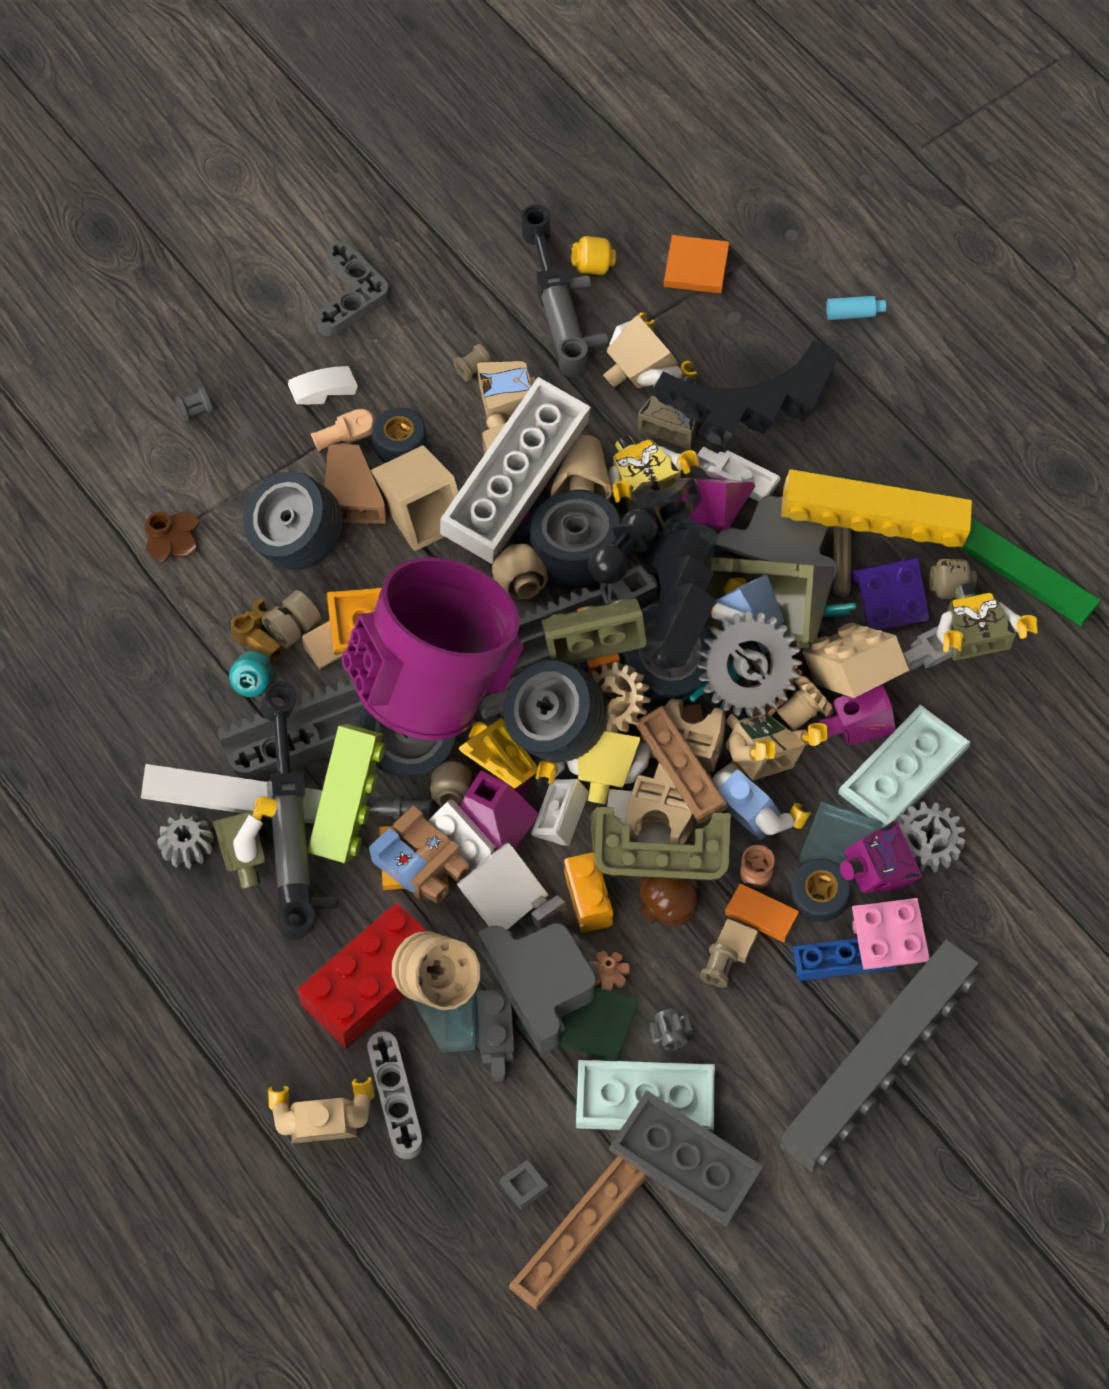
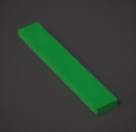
(1029, 574)

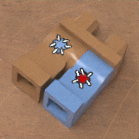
(419, 856)

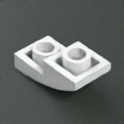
(316, 385)

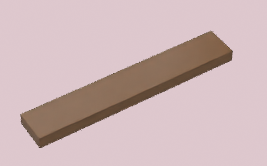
(577, 1232)

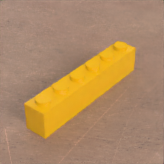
(876, 508)

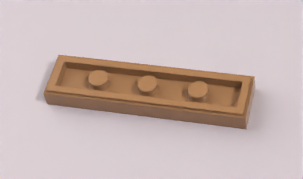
(681, 765)

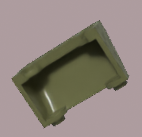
(798, 588)
(701, 859)

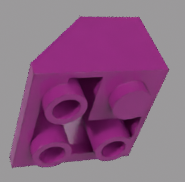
(498, 811)

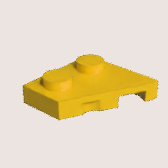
(500, 754)

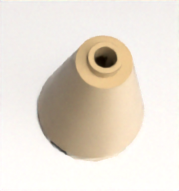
(583, 469)

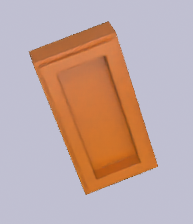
(762, 912)

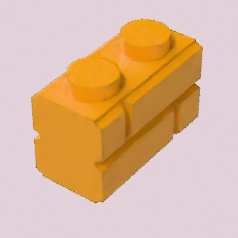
(588, 893)

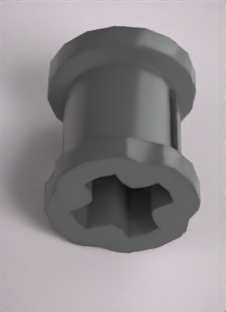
(203, 405)

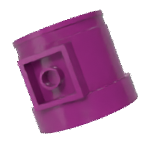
(433, 647)

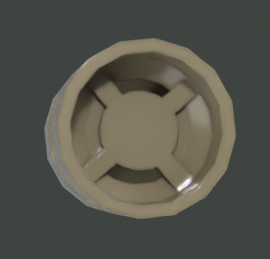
(295, 616)

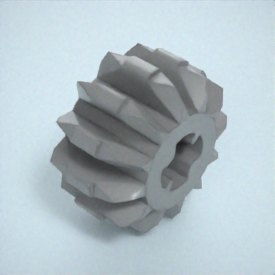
(189, 850)

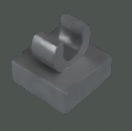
(550, 912)

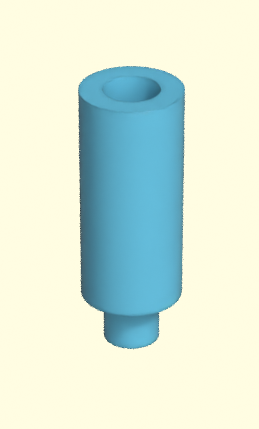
(854, 307)

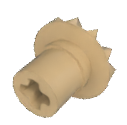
(804, 705)

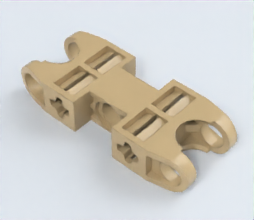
(657, 798)

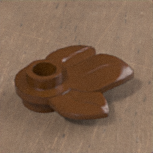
(173, 538)

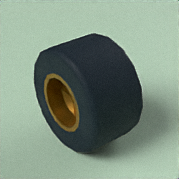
(398, 433)
(823, 879)

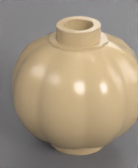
(520, 571)

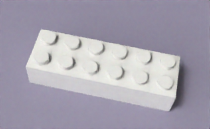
(514, 470)

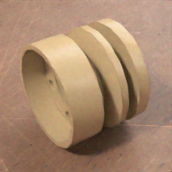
(452, 972)

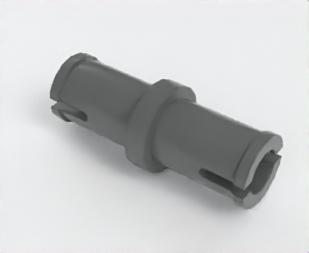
(397, 806)

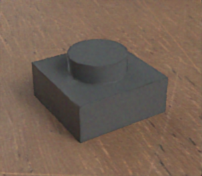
(524, 1184)

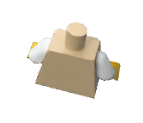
(641, 355)

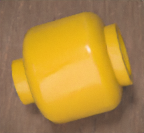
(593, 255)

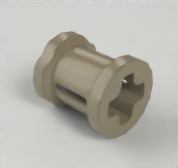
(467, 364)
(718, 965)

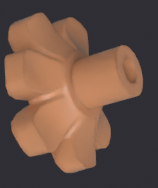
(611, 970)

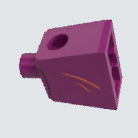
(862, 717)

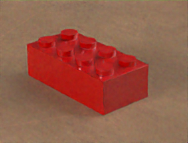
(358, 982)

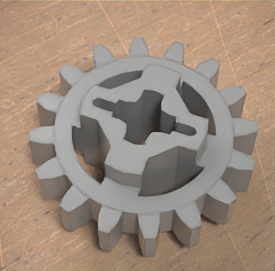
(946, 835)

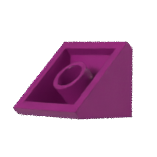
(720, 501)

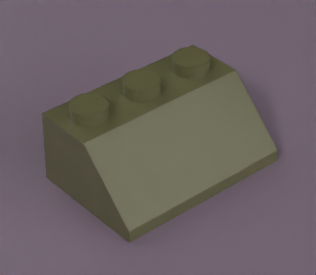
(595, 632)

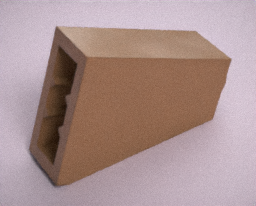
(353, 485)

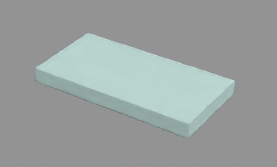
(904, 767)
(613, 1088)

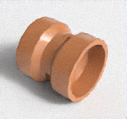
(756, 859)

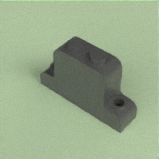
(776, 539)
(541, 977)

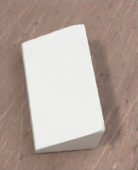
(560, 811)

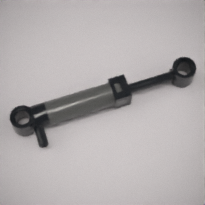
(289, 824)

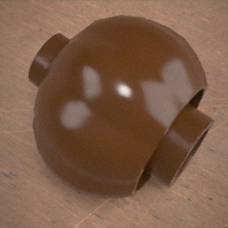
(668, 900)

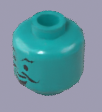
(251, 674)

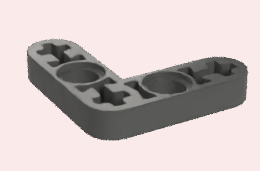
(359, 293)

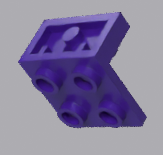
(892, 594)

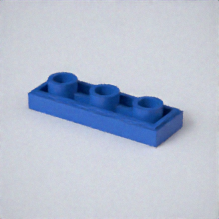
(825, 960)

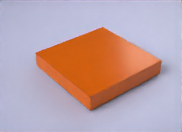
(696, 264)

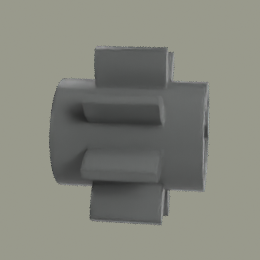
(671, 1029)

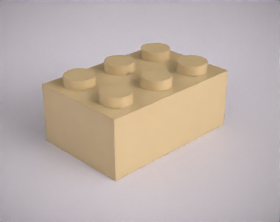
(855, 659)

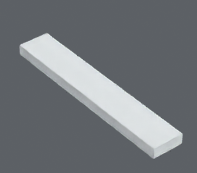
(213, 791)

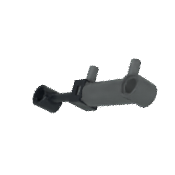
(555, 296)

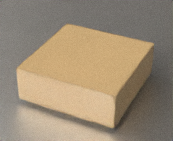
(738, 938)

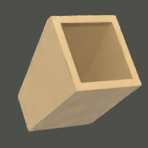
(416, 494)

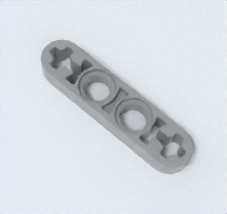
(396, 1094)

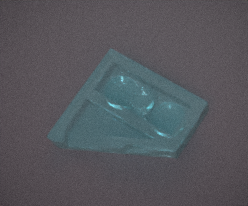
(451, 1028)

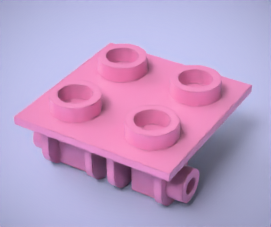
(890, 933)

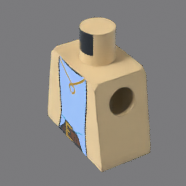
(504, 386)

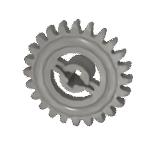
(770, 684)

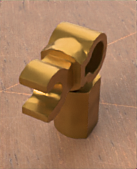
(247, 630)

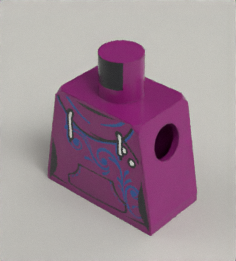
(881, 861)

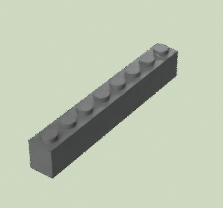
(878, 1056)

